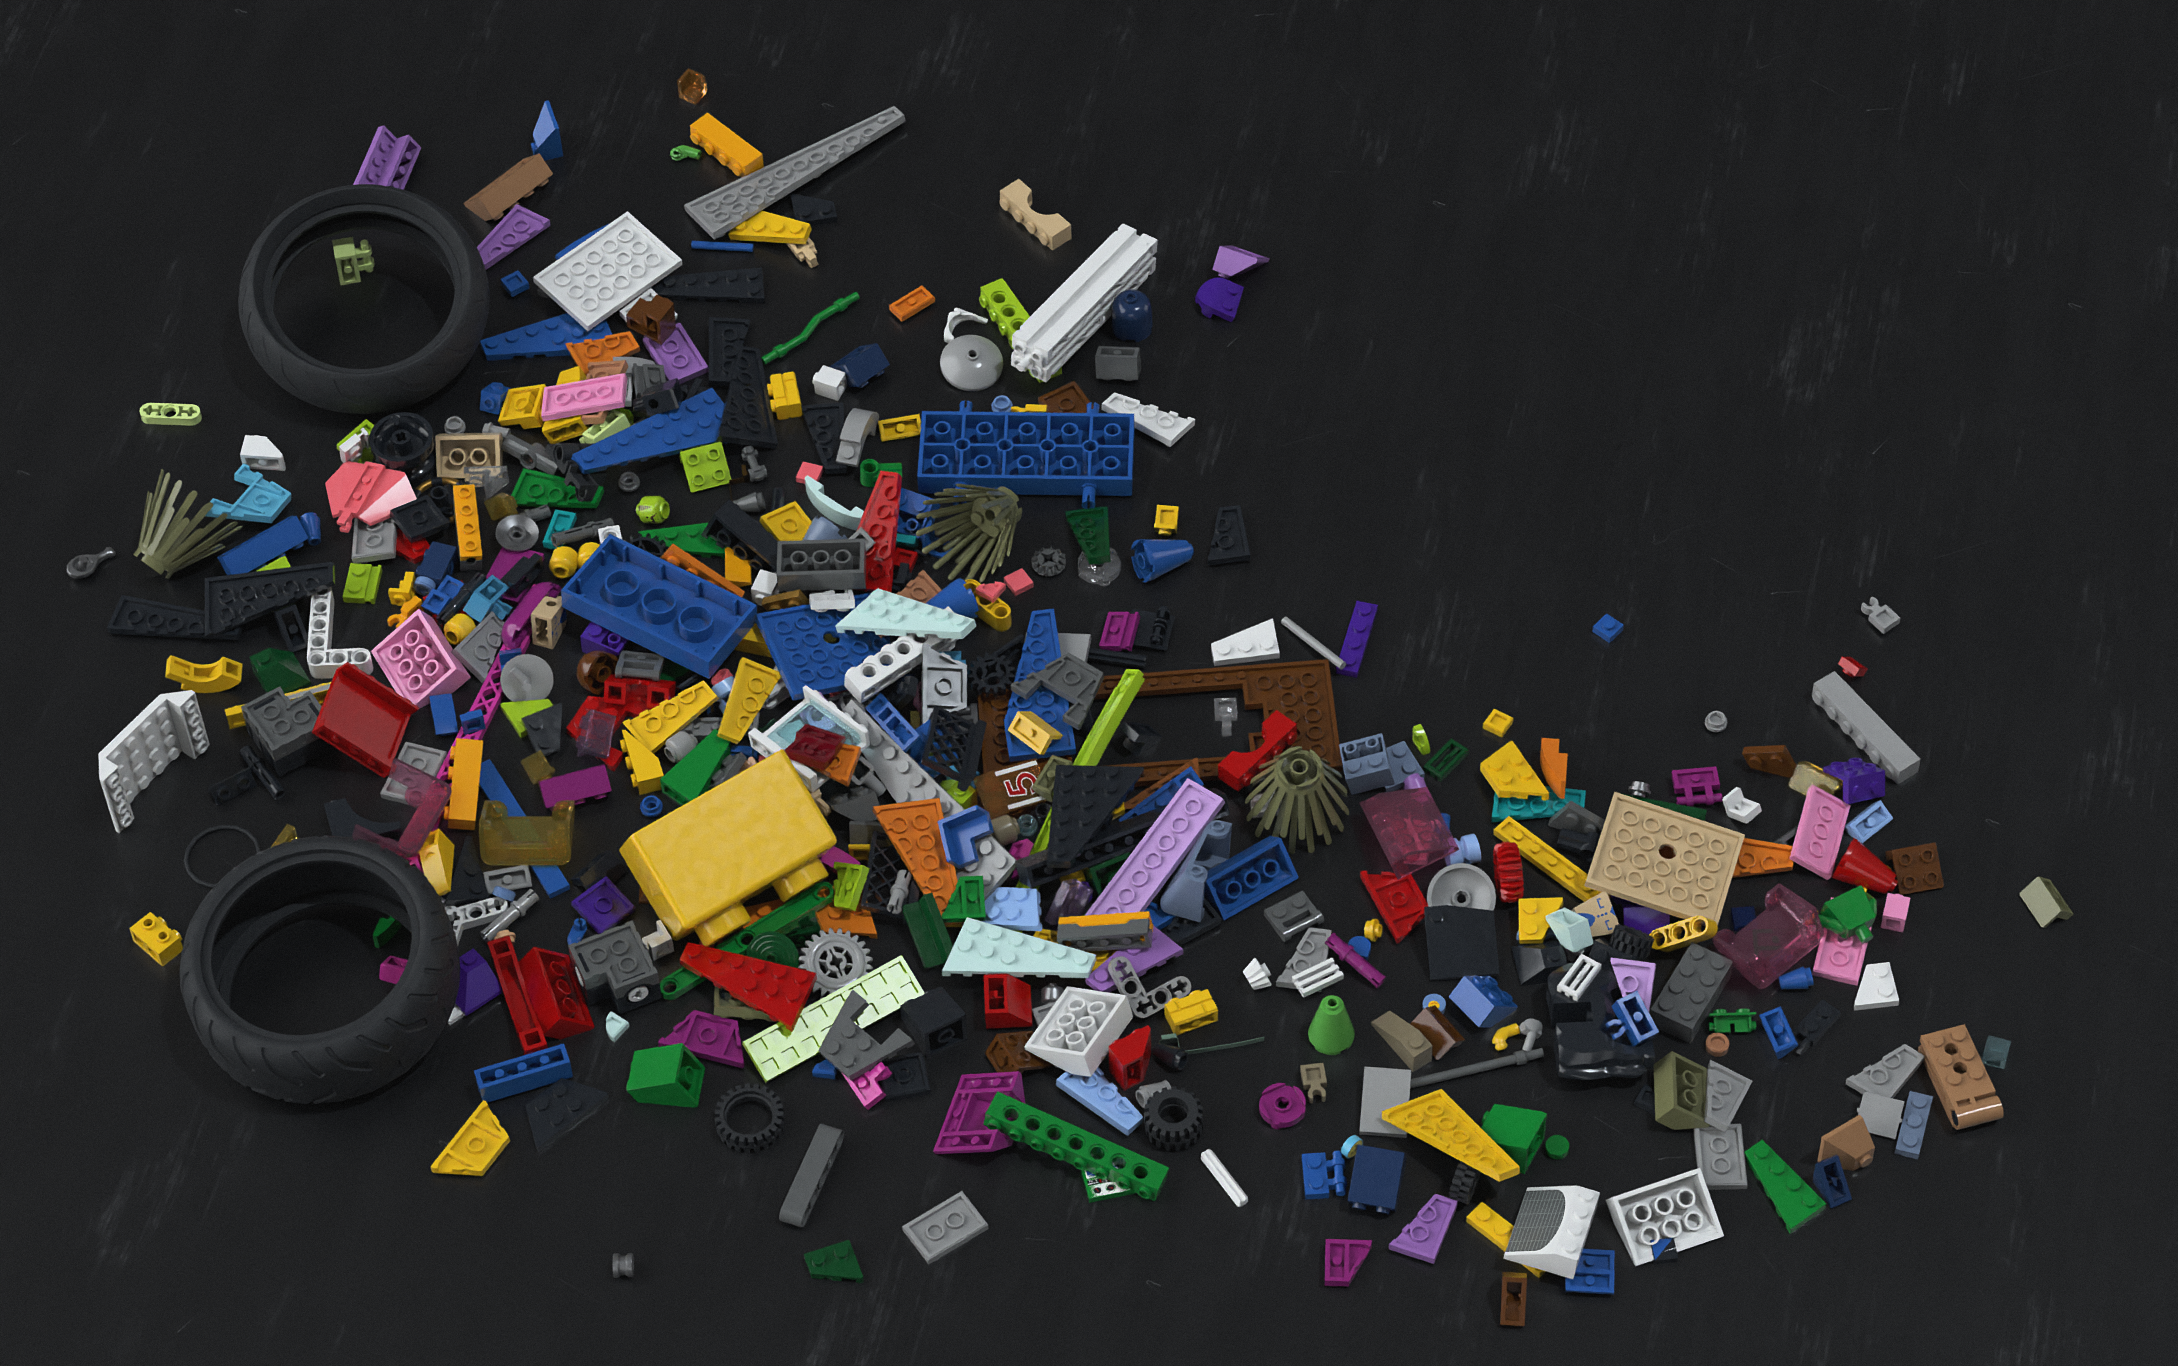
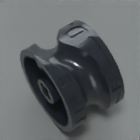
(405, 445)

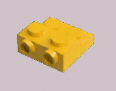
(523, 407)

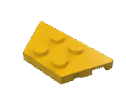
(1512, 775)
(474, 1145)

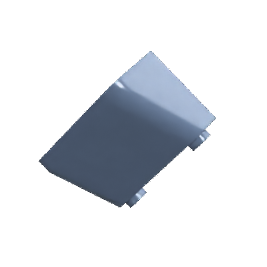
(1186, 885)

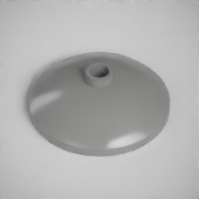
(971, 372)
(1462, 880)

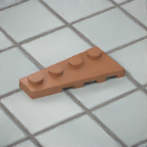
(598, 370)
(920, 589)

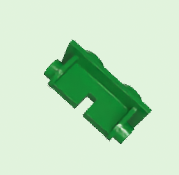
(1740, 1019)

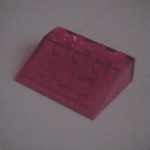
(1409, 829)

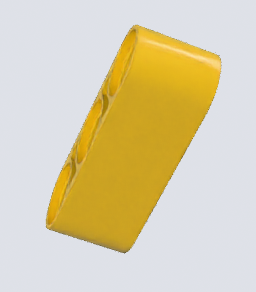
(994, 614)
(1692, 933)

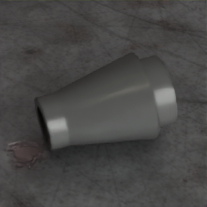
(752, 503)

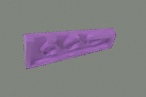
(511, 233)

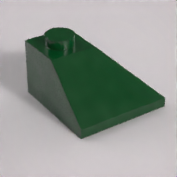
(277, 669)
(1102, 873)

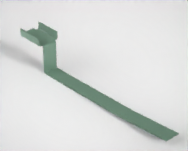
(1172, 1038)

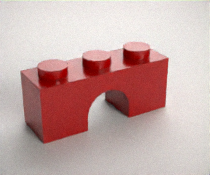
(637, 689)

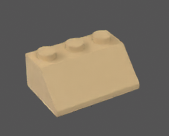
(467, 450)

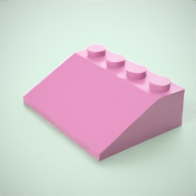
(420, 660)

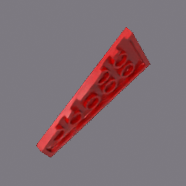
(881, 524)
(758, 983)

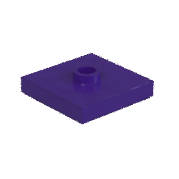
(603, 905)

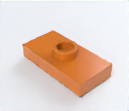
(912, 303)

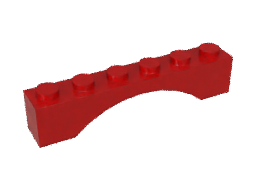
(516, 995)

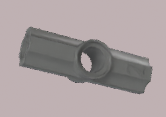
(530, 455)

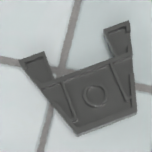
(1069, 679)
(852, 1048)

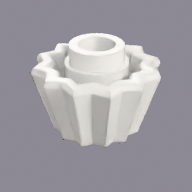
(1257, 975)

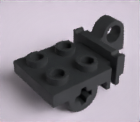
(585, 484)

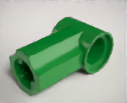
(871, 469)

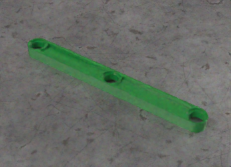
(780, 917)

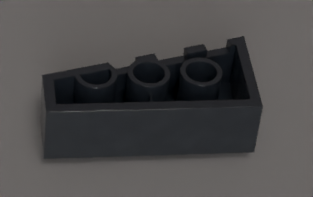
(743, 534)

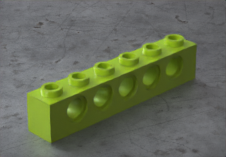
(1005, 310)

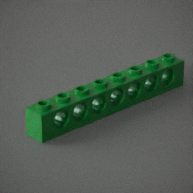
(1069, 1136)

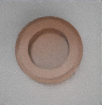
(1717, 1044)

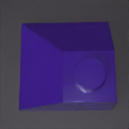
(476, 983)

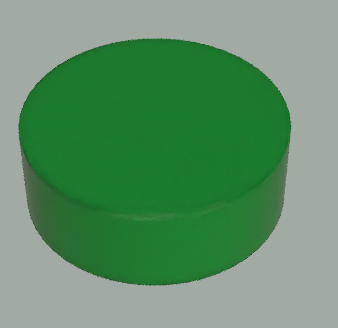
(1557, 1147)

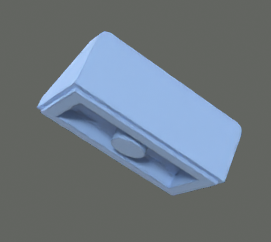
(1868, 822)

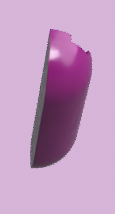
(519, 622)

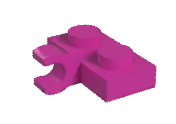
(867, 1086)

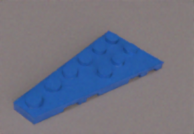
(542, 337)

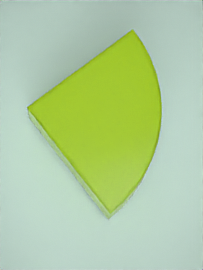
(1420, 739)

